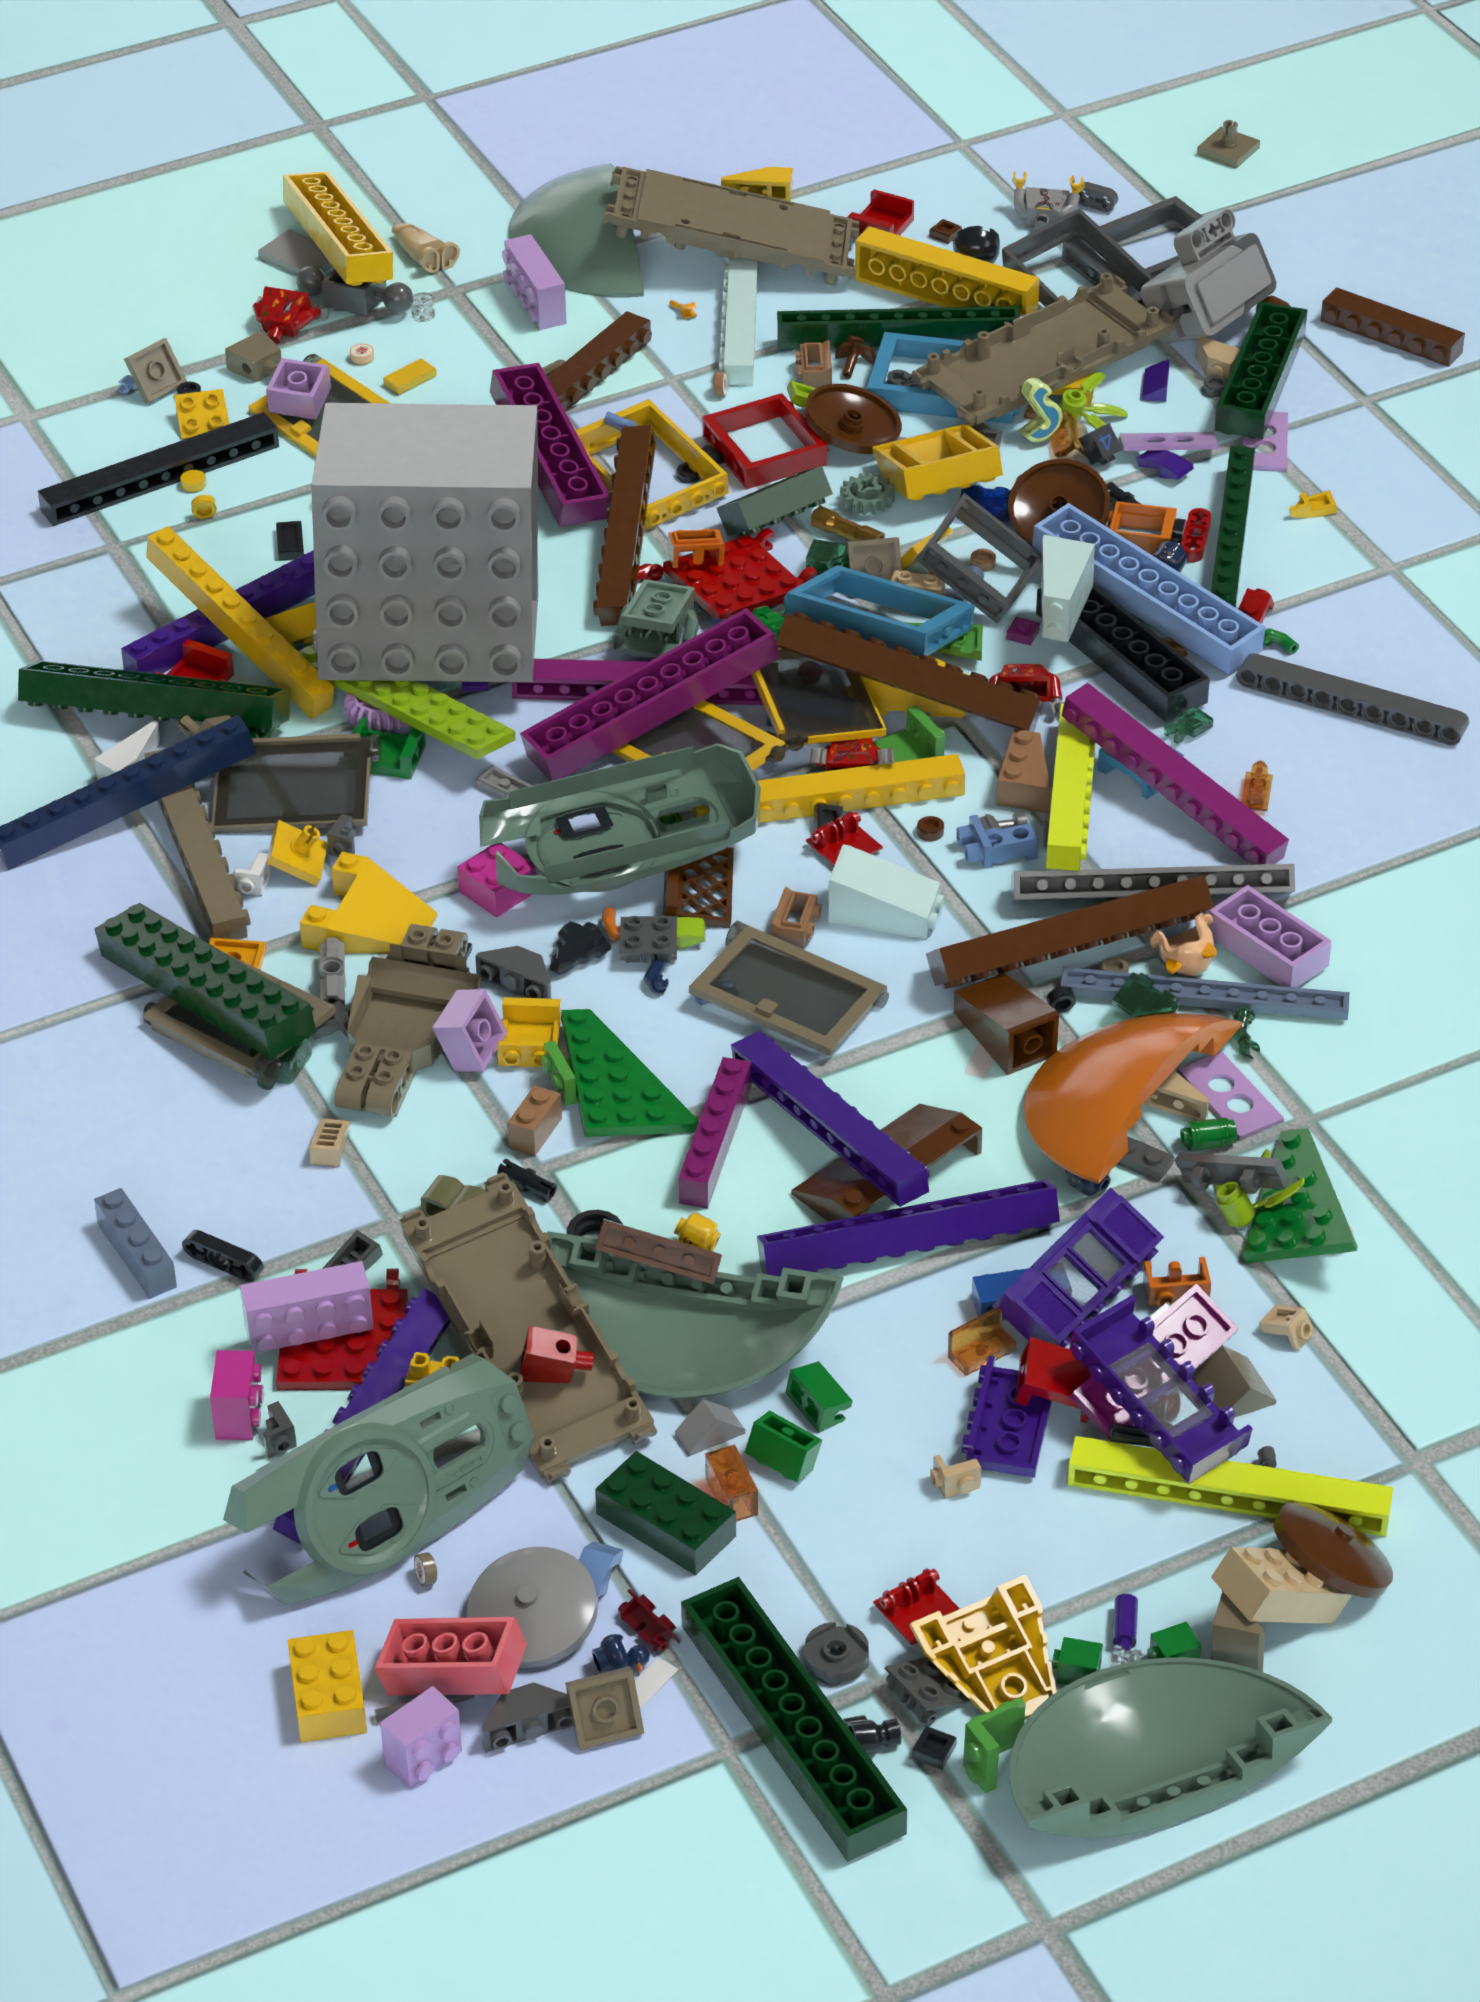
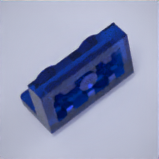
(992, 500)

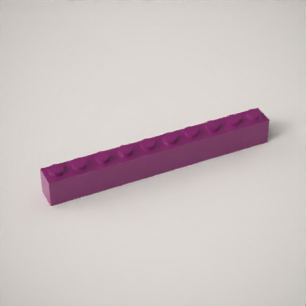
(579, 678)
(1174, 777)

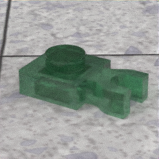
(1191, 722)

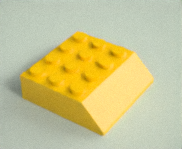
(938, 461)

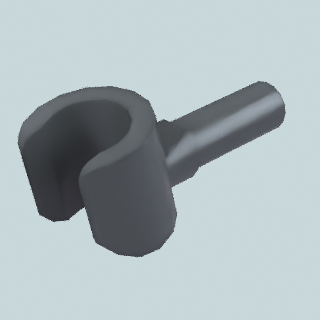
(1266, 1457)

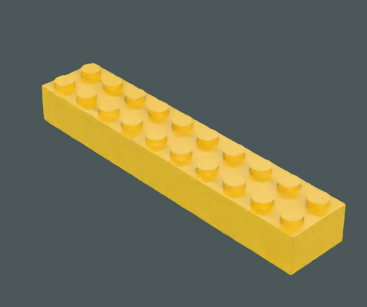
(338, 228)

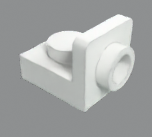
(255, 878)

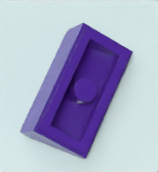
(1156, 381)

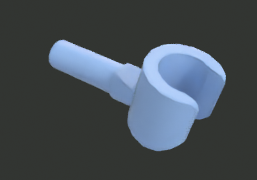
(127, 384)

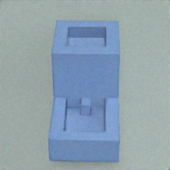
(599, 1562)

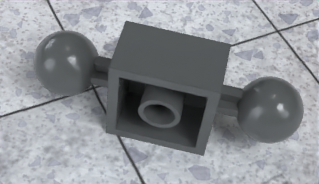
(354, 299)

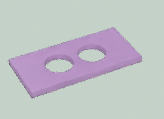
(1169, 441)
(1278, 459)
(1256, 1120)

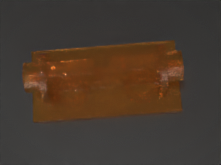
(1257, 787)

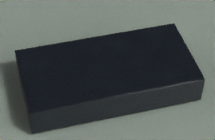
(289, 540)

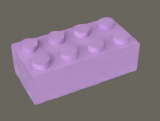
(534, 282)
(1269, 938)
(307, 1307)

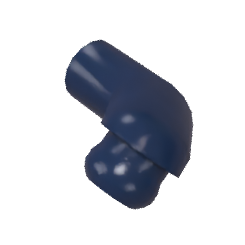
(653, 977)

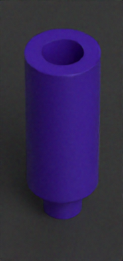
(1125, 1621)

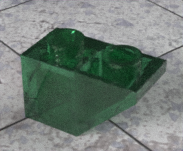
(826, 555)
(1140, 998)

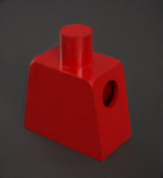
(552, 1356)

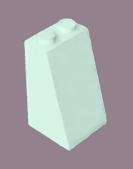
(1064, 584)
(882, 896)

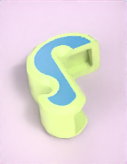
(1048, 412)

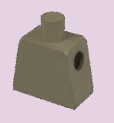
(253, 357)

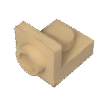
(1290, 1322)

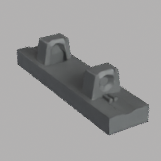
(1247, 1171)

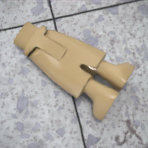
(426, 248)

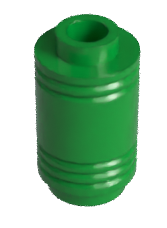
(1208, 1134)

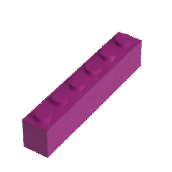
(714, 1133)

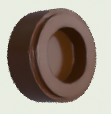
(930, 828)

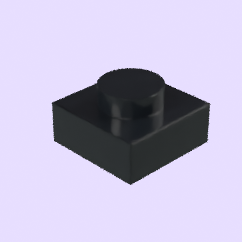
(934, 1747)

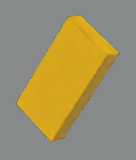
(410, 376)

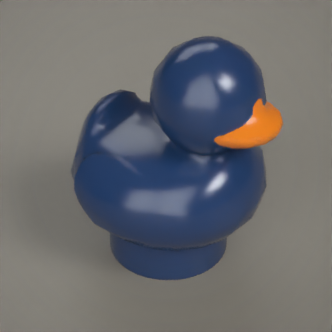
(613, 1656)

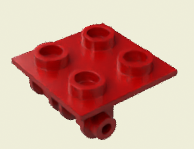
(831, 837)
(914, 1601)

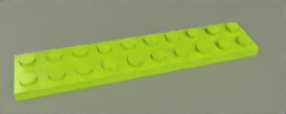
(428, 712)

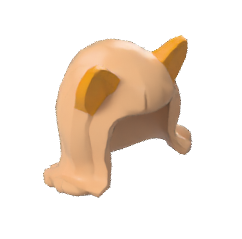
(1189, 951)

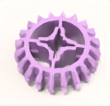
(377, 719)

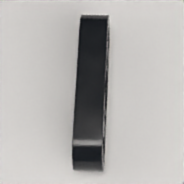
(234, 1261)

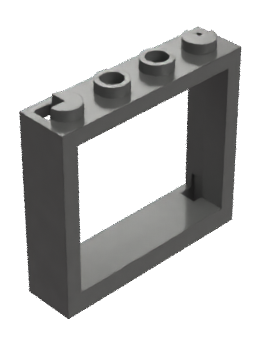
(962, 578)

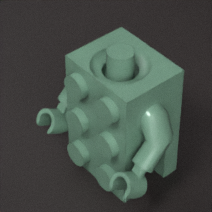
(656, 619)

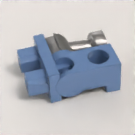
(997, 840)

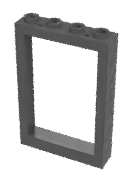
(1062, 230)
(1090, 265)

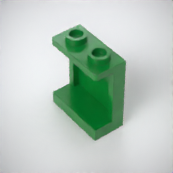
(398, 751)

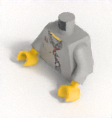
(1044, 205)

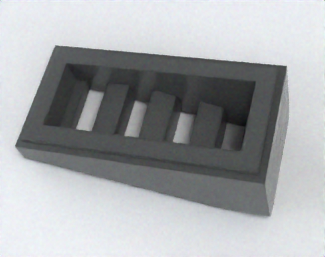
(357, 1242)

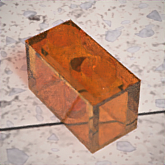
(731, 1481)

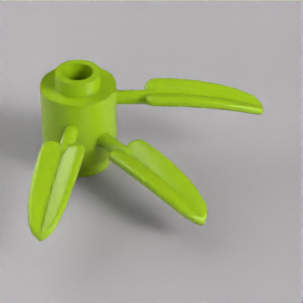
(1075, 401)
(1237, 1206)

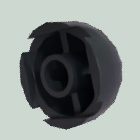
(978, 243)

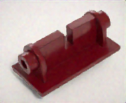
(657, 1629)

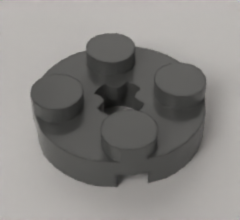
(836, 1668)

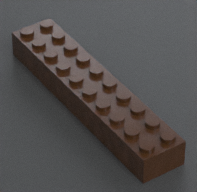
(911, 674)
(1064, 932)

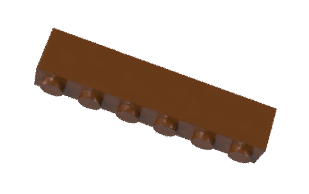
(1392, 326)

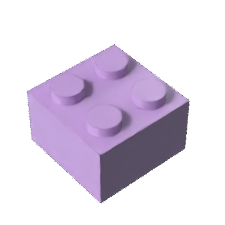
(298, 388)
(469, 1030)
(421, 1737)

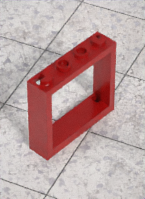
(769, 469)

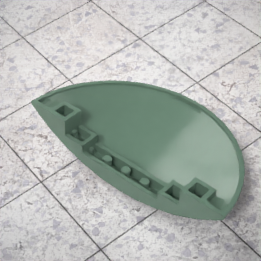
(569, 228)
(690, 1334)
(1155, 1745)

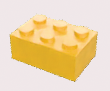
(327, 1686)

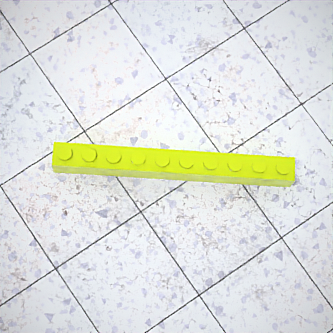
(1070, 798)
(1227, 1487)

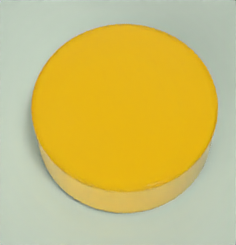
(193, 480)
(203, 506)

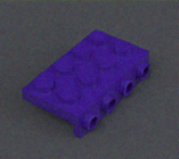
(1002, 1432)

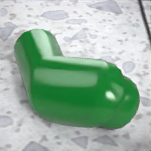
(1281, 639)

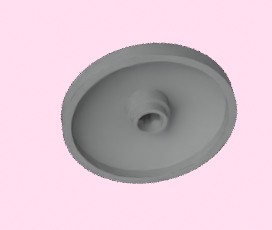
(546, 1594)

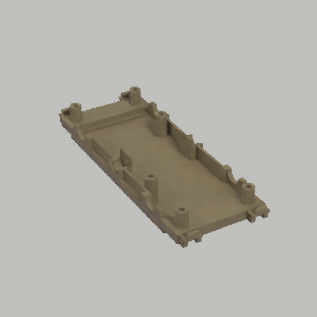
(732, 222)
(1049, 344)
(497, 1280)

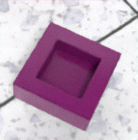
(1023, 631)

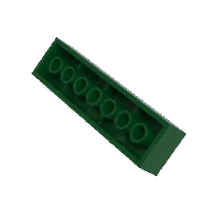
(1260, 370)

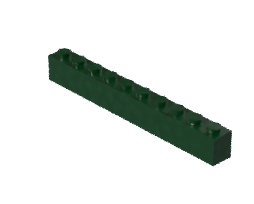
(870, 324)
(1233, 524)

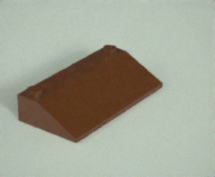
(924, 1131)

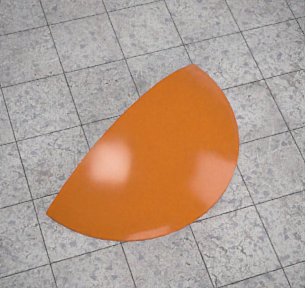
(1097, 1083)

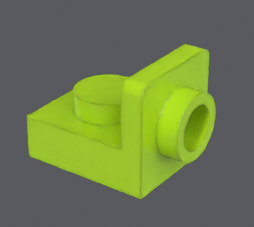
(799, 393)

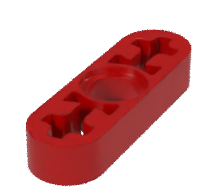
(1193, 527)

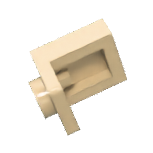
(955, 1479)

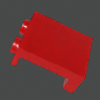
(885, 213)
(203, 662)
(1050, 1374)

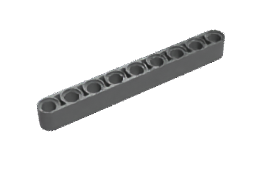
(1353, 699)

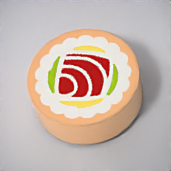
(361, 354)

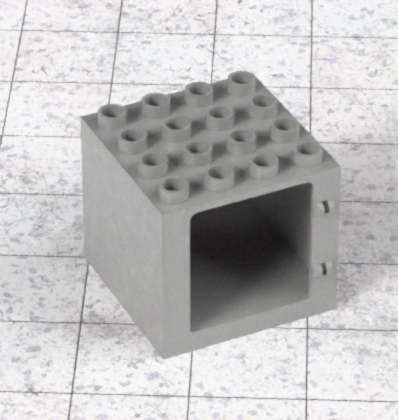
(426, 542)

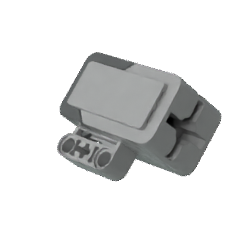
(1213, 280)

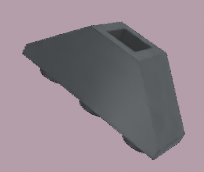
(515, 970)
(525, 1715)

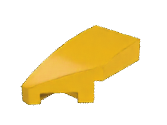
(1314, 506)

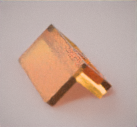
(1067, 436)
(977, 1340)

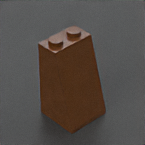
(1008, 1022)

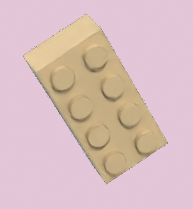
(1276, 1588)

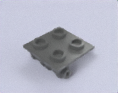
(648, 937)
(923, 1688)

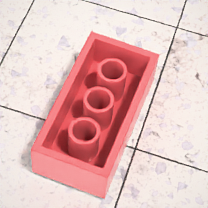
(451, 1655)

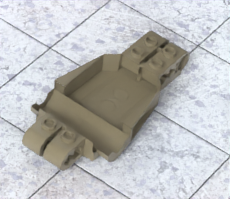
(395, 1017)

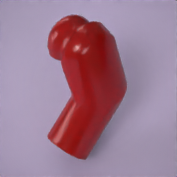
(650, 572)

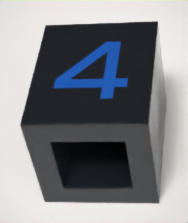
(1101, 445)

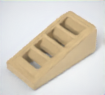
(329, 1142)

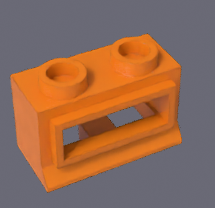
(697, 542)
(1174, 1285)

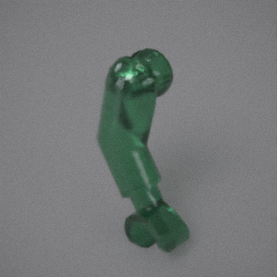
(1242, 1037)

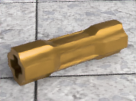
(833, 523)

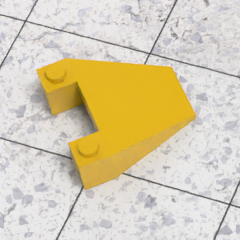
(372, 913)

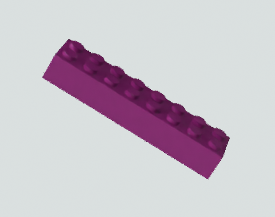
(564, 467)

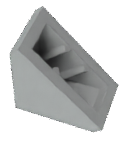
(707, 1427)

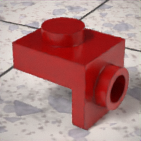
(1256, 604)

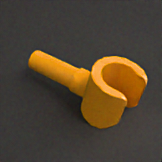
(686, 309)

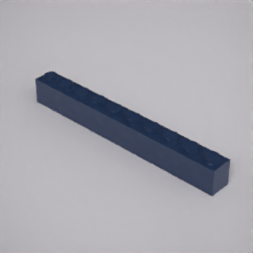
(125, 791)

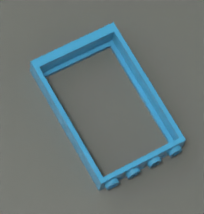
(913, 398)
(946, 615)

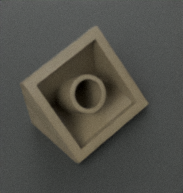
(1234, 1382)
(1236, 1637)

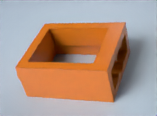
(1143, 517)

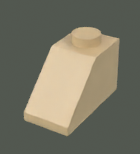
(1215, 357)

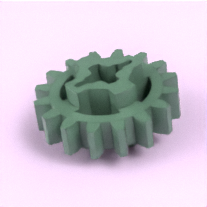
(867, 494)

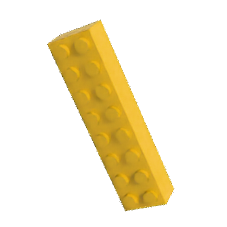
(940, 274)

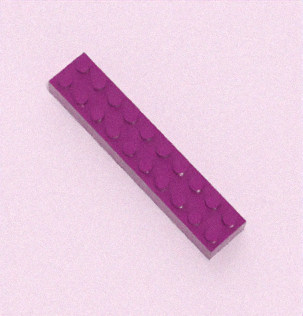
(650, 695)

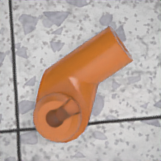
(609, 924)

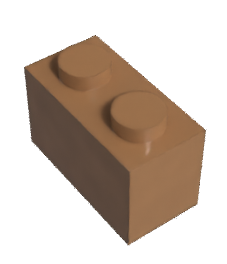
(534, 1120)

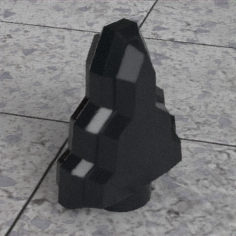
(578, 946)

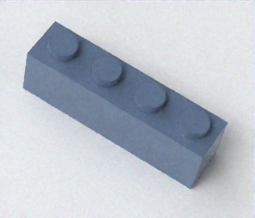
(135, 1243)

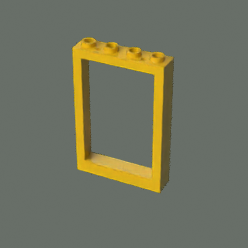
(600, 436)

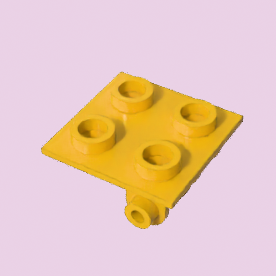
(201, 412)

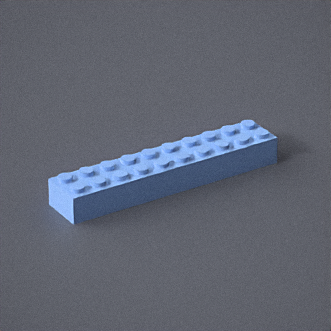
(1159, 592)

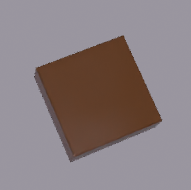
(944, 231)

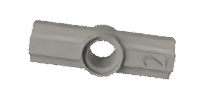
(332, 971)

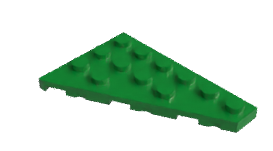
(614, 1087)
(1307, 1221)

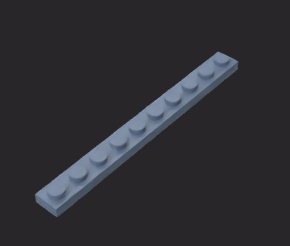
(1217, 993)

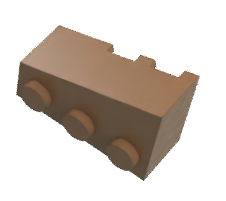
(1024, 774)

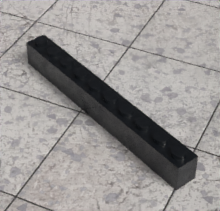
(157, 469)

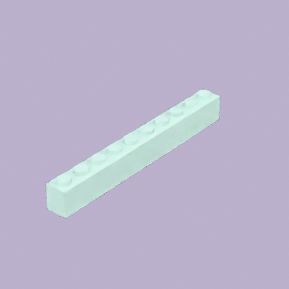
(739, 321)

